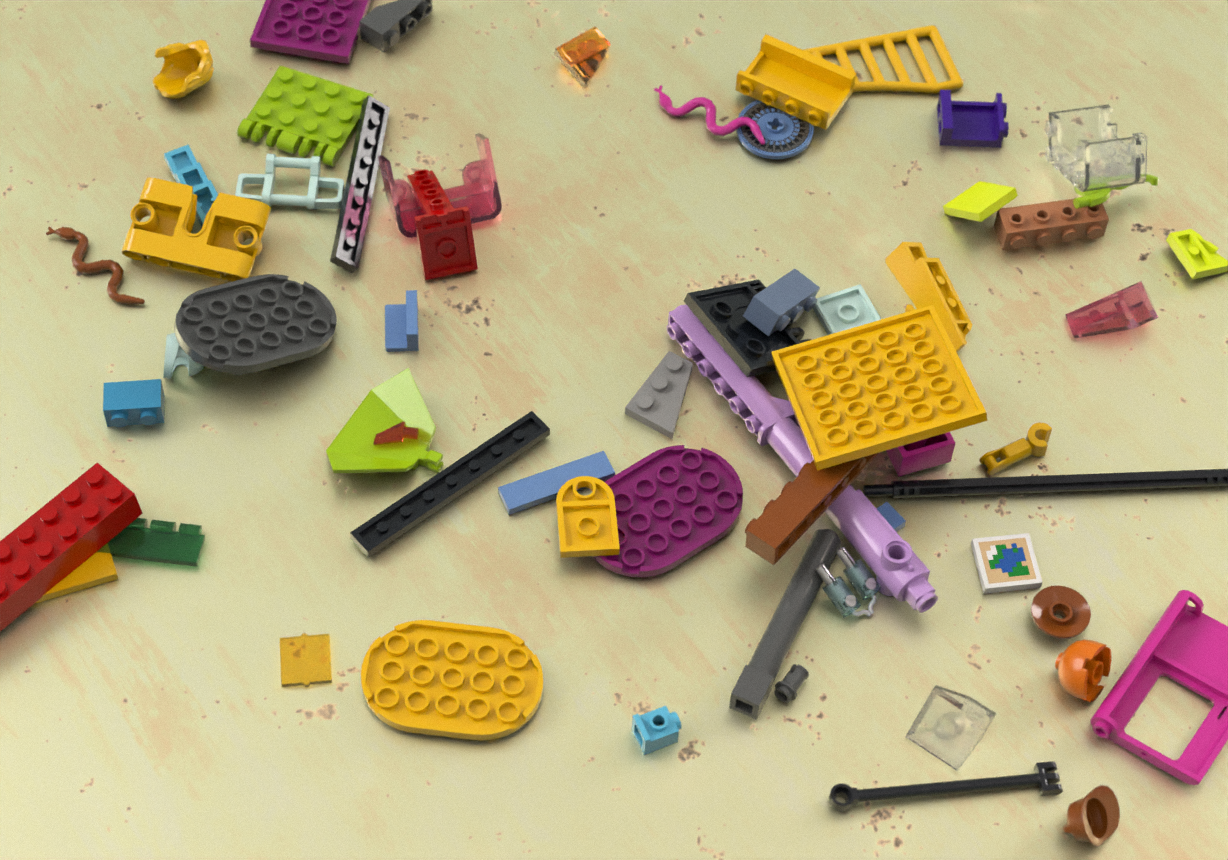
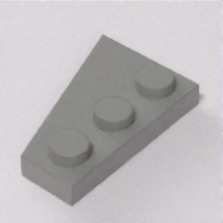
(662, 394)

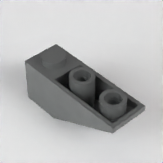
(391, 21)

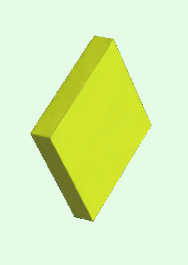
(980, 201)

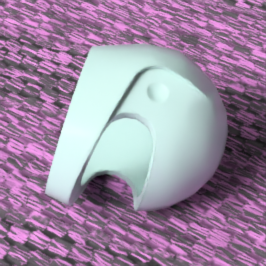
(176, 356)

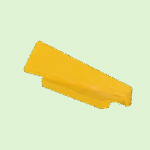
(929, 284)

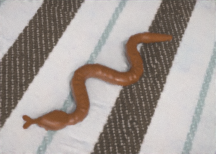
(70, 234)

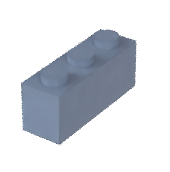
(782, 302)

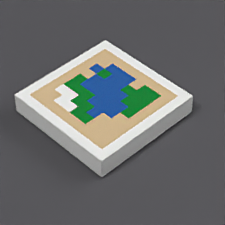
(1006, 563)

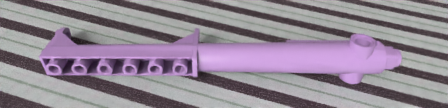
(774, 423)

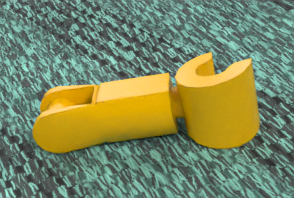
(1018, 450)

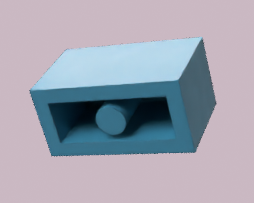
(134, 403)

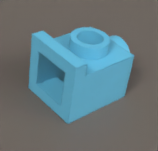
(654, 737)

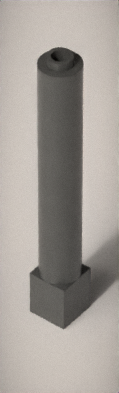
(758, 676)

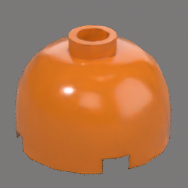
(1082, 668)

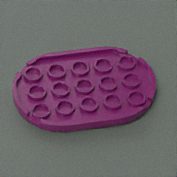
(671, 509)

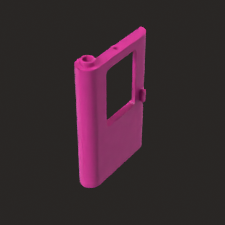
(1192, 653)

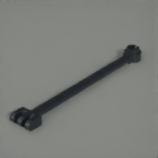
(1041, 778)

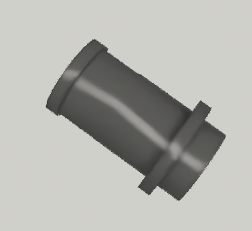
(787, 688)

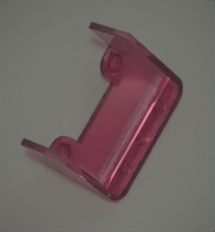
(478, 193)

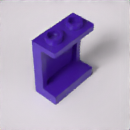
(971, 122)

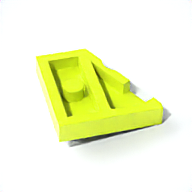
(1196, 254)

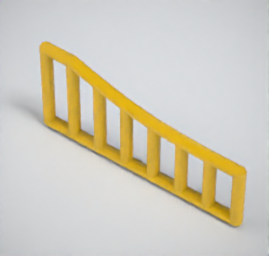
(887, 40)

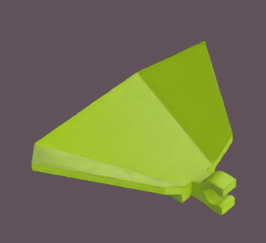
(381, 409)

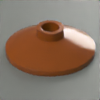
(1062, 602)

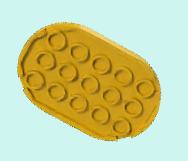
(452, 680)

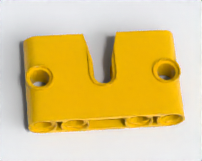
(213, 250)

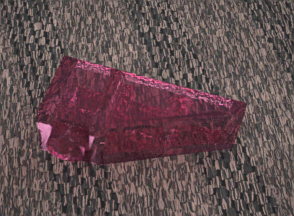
(1113, 313)

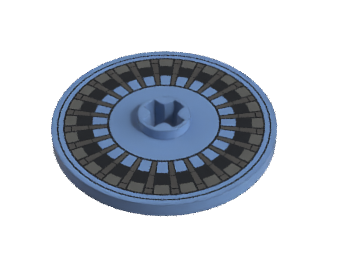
(787, 141)

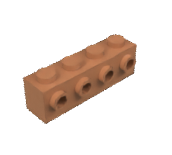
(1048, 224)

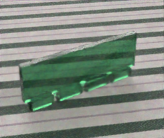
(158, 542)

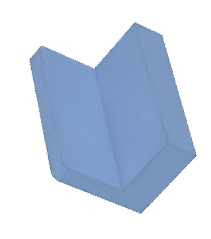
(402, 325)

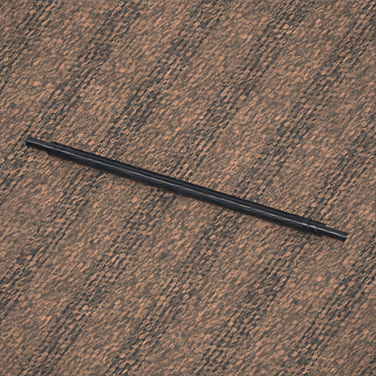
(1049, 483)

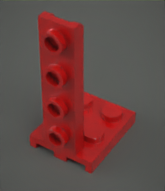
(442, 231)

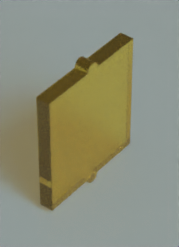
(305, 660)

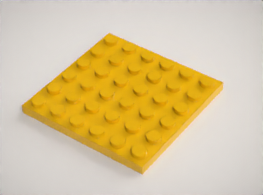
(877, 387)

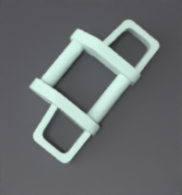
(315, 182)

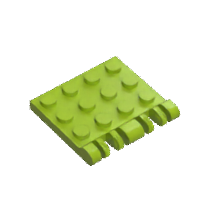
(303, 114)

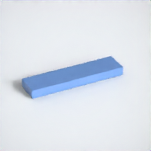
(546, 484)

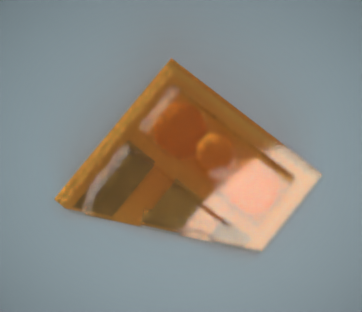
(583, 55)

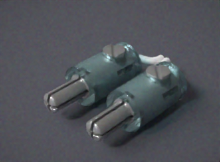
(841, 594)

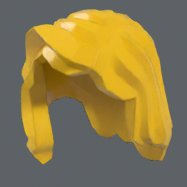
(183, 68)

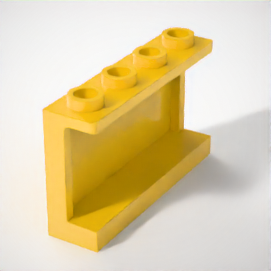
(796, 82)

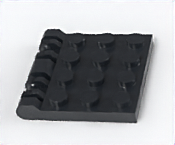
(722, 315)

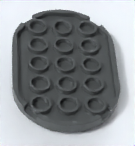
(254, 324)

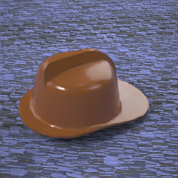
(1094, 816)

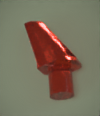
(396, 434)

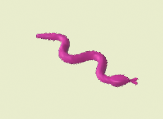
(666, 103)

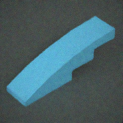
(189, 172)

